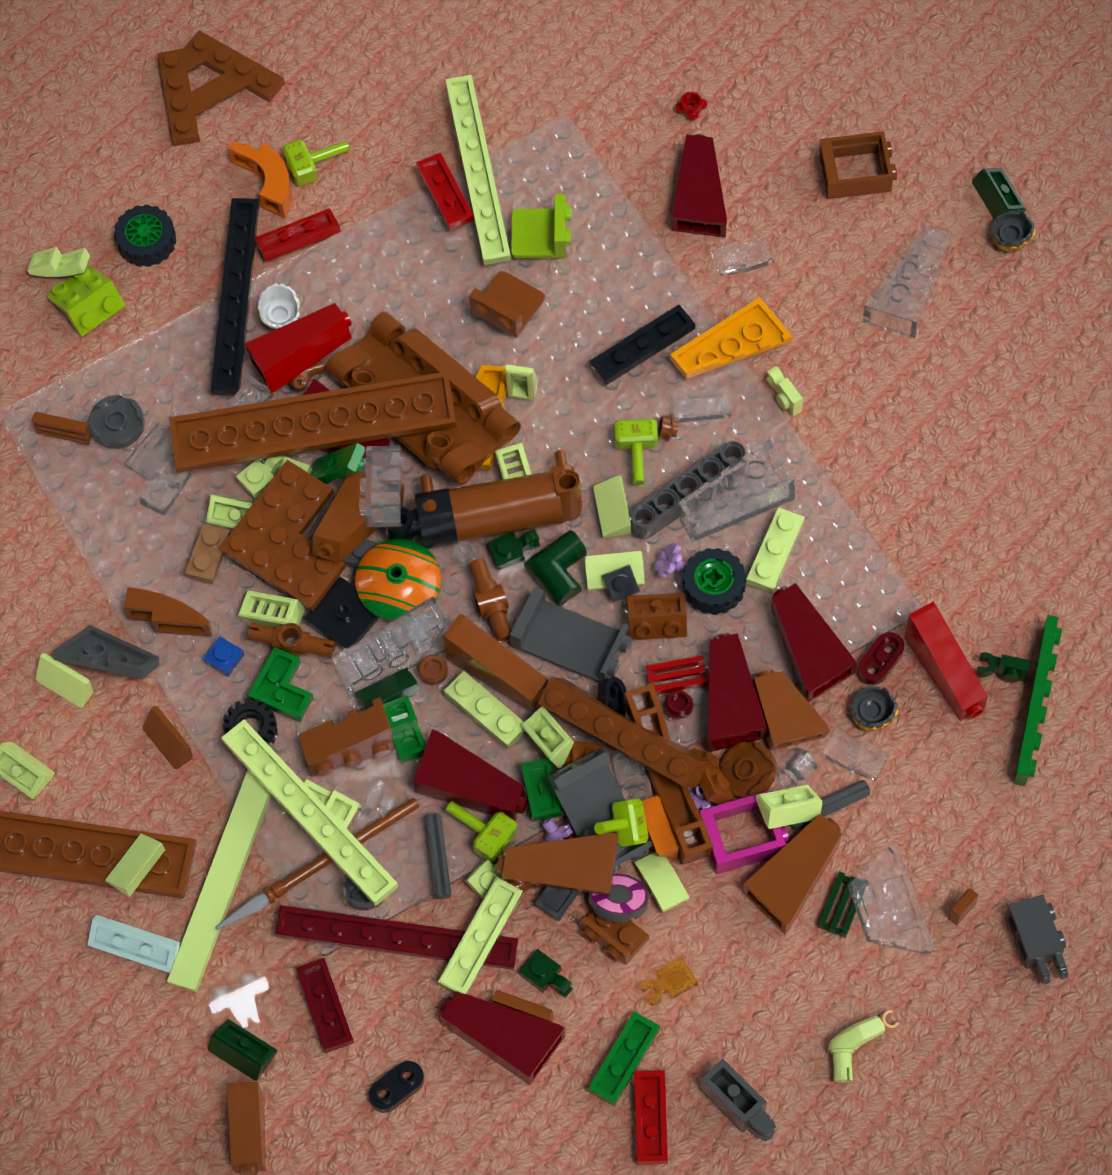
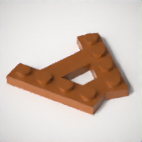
(235, 74)

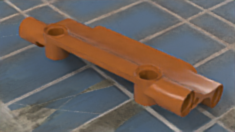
(397, 354)

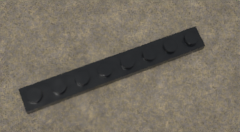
(235, 296)

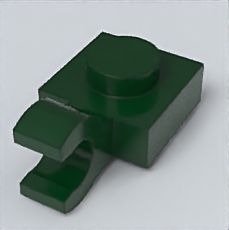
(509, 550)
(1009, 667)
(543, 972)

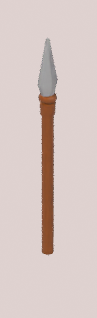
(280, 888)

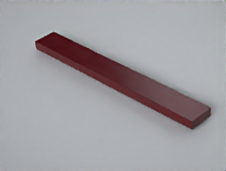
(384, 935)

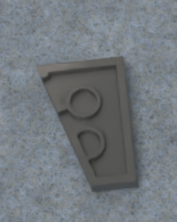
(106, 653)

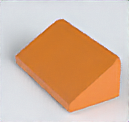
(660, 828)

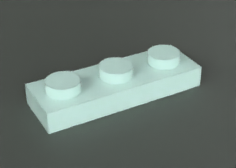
(133, 943)

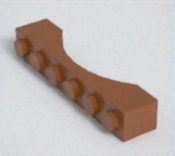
(634, 740)
(685, 820)

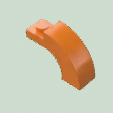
(266, 163)

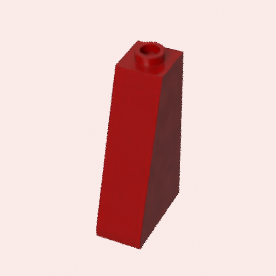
(298, 345)
(945, 661)

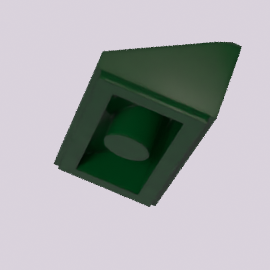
(997, 192)
(389, 689)
(241, 1049)

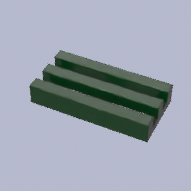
(833, 927)

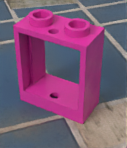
(727, 862)

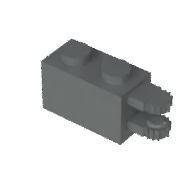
(1037, 936)
(737, 1100)

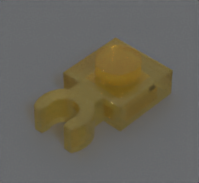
(673, 979)

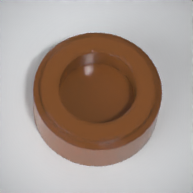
(433, 669)

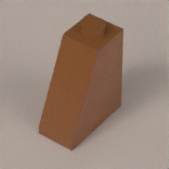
(786, 712)
(246, 1127)

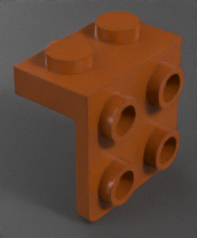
(506, 303)

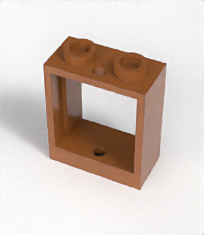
(855, 145)

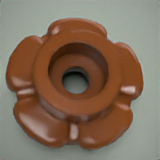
(667, 427)

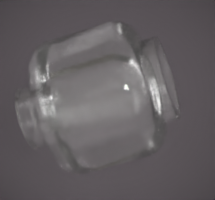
(796, 768)

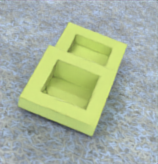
(54, 264)
(340, 805)
(662, 881)

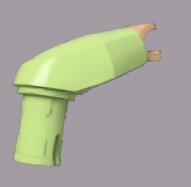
(851, 1039)

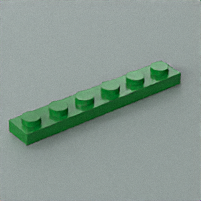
(1036, 712)

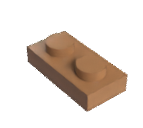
(207, 554)

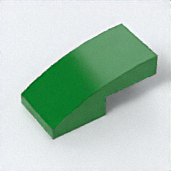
(405, 729)

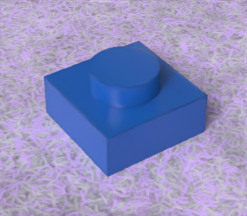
(223, 656)

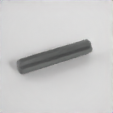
(840, 800)
(438, 856)

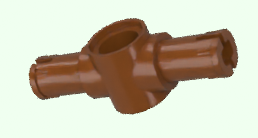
(490, 600)
(305, 644)

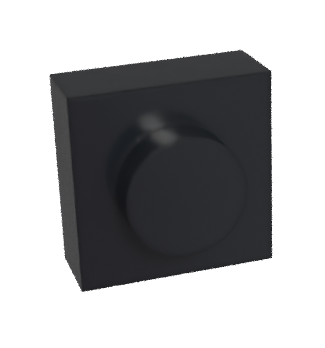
(621, 583)

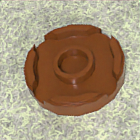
(749, 769)

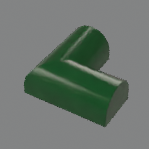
(550, 567)

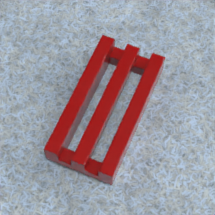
(676, 665)

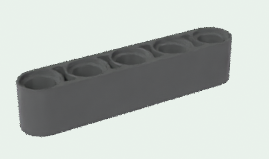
(673, 491)

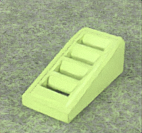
(521, 382)
(509, 452)
(290, 611)

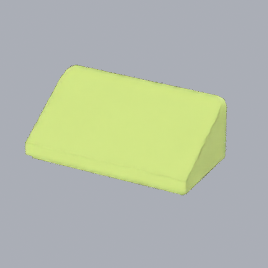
(612, 507)
(226, 510)
(601, 564)
(63, 681)
(549, 736)
(23, 770)
(789, 806)
(135, 864)

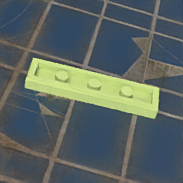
(480, 936)

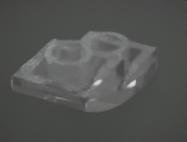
(630, 776)

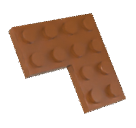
(272, 538)

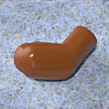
(301, 381)

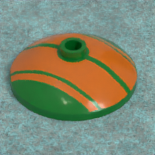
(394, 596)

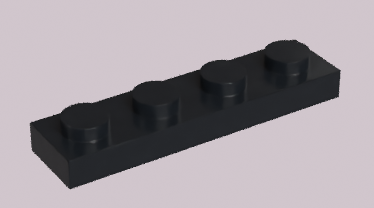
(642, 345)

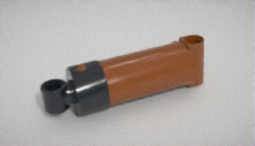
(492, 507)

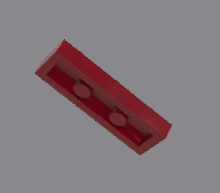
(325, 1005)

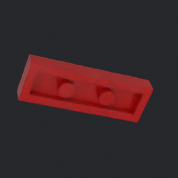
(445, 191)
(297, 234)
(651, 1117)

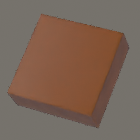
(963, 906)

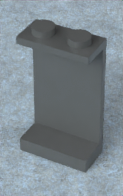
(569, 638)
(587, 796)

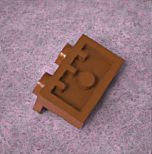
(657, 616)
(619, 939)

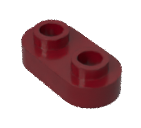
(879, 659)

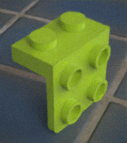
(541, 231)
(87, 299)

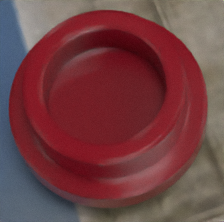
(678, 704)

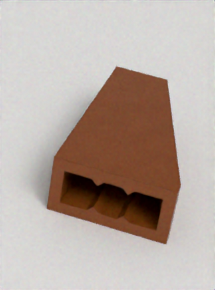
(342, 525)
(493, 663)
(567, 864)
(791, 874)

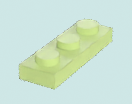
(775, 550)
(485, 709)

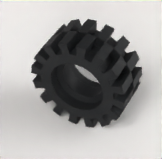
(253, 710)

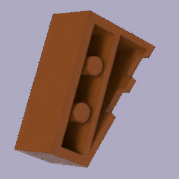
(348, 741)

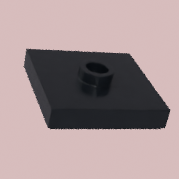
(341, 615)

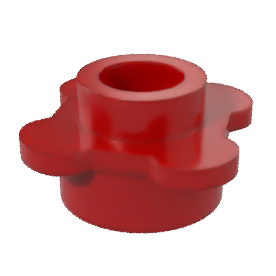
(691, 98)

